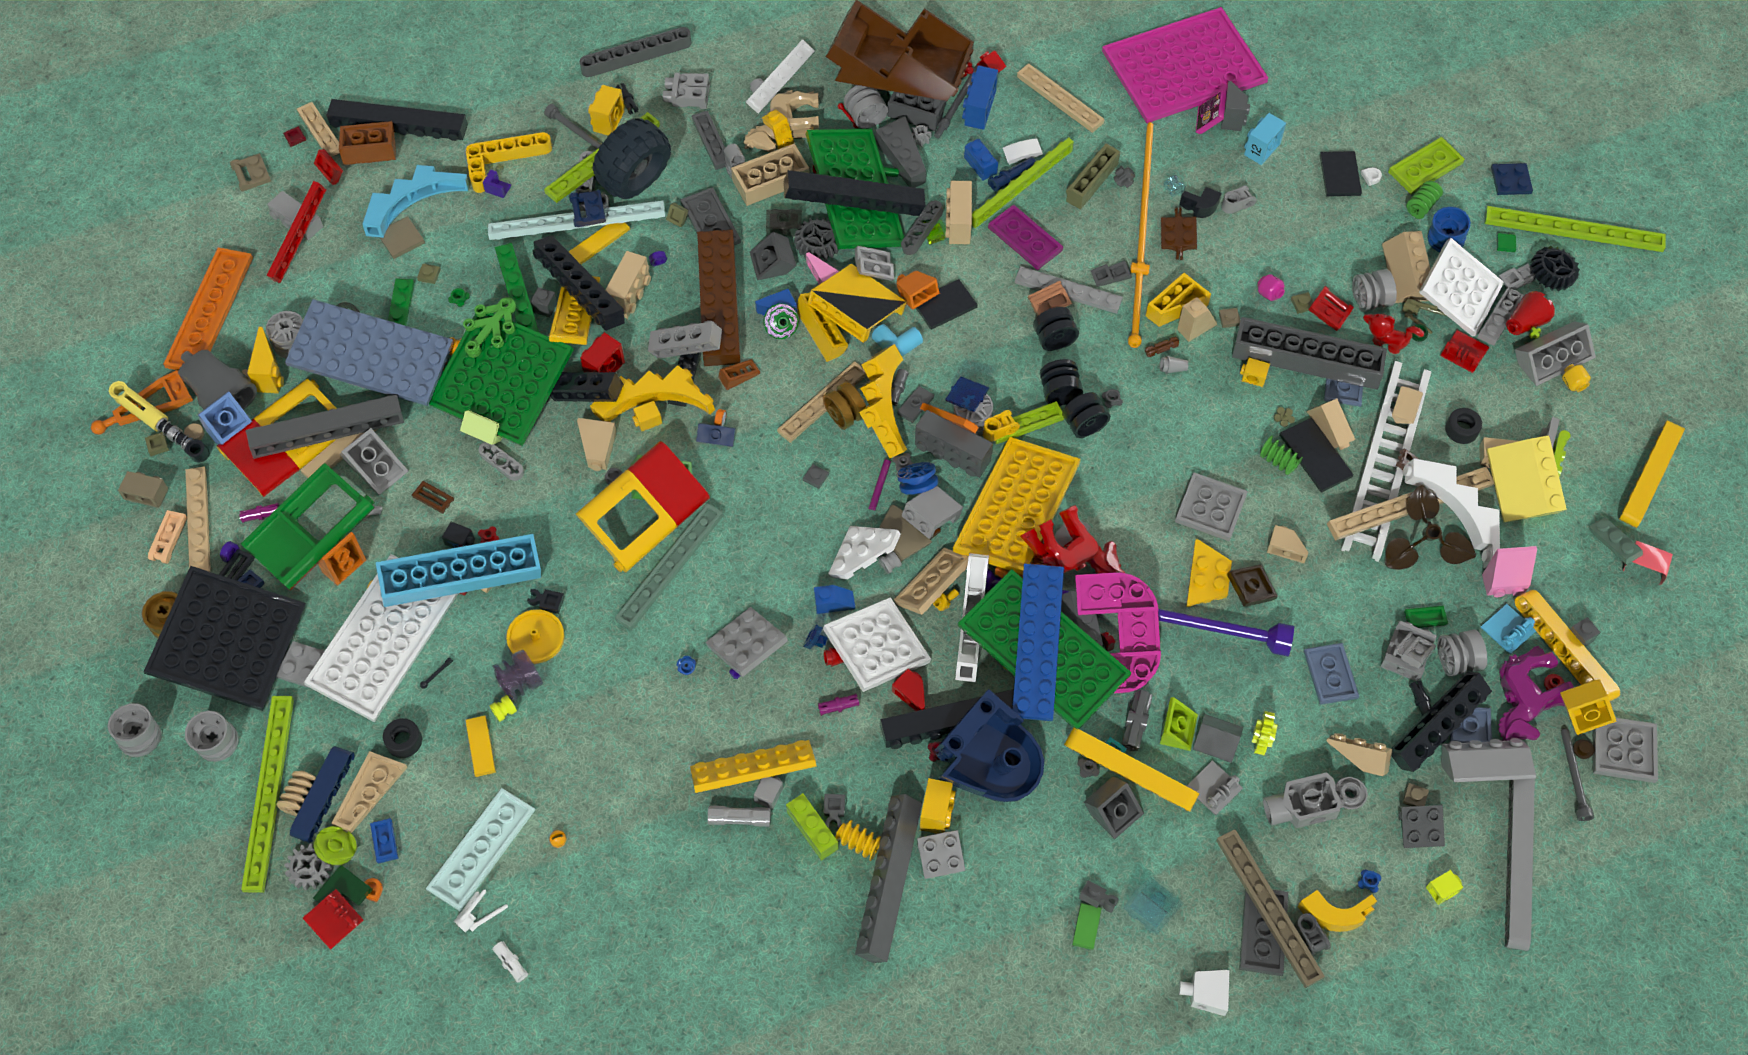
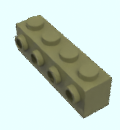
(1092, 176)

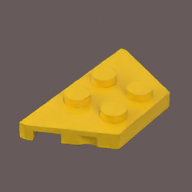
(1208, 575)

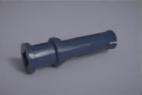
(1006, 177)

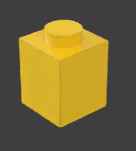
(646, 416)

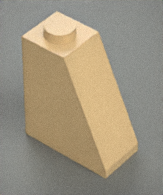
(1195, 319)
(1333, 423)
(597, 442)

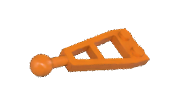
(175, 388)

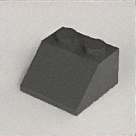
(1235, 108)
(772, 257)
(1114, 806)

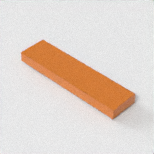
(960, 421)

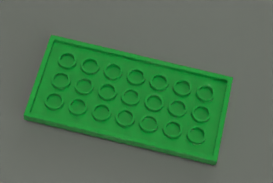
(854, 156)
(1084, 668)

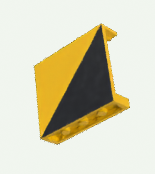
(855, 301)

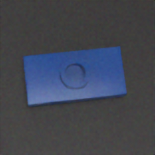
(384, 840)

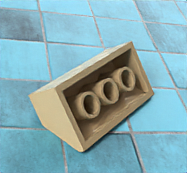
(1408, 263)

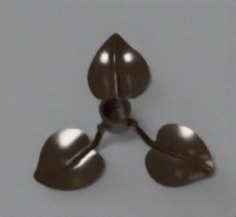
(1424, 505)

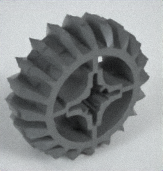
(820, 234)

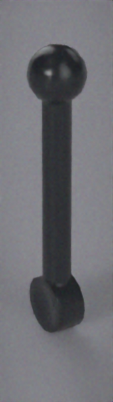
(424, 684)

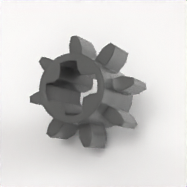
(1124, 176)

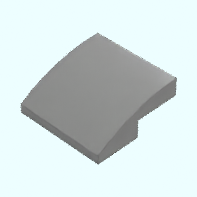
(874, 263)

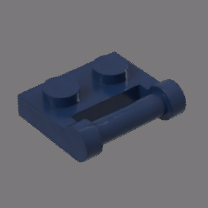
(593, 208)

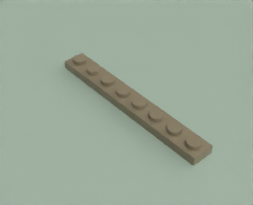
(1270, 909)

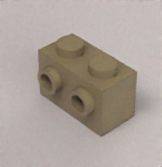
(143, 489)

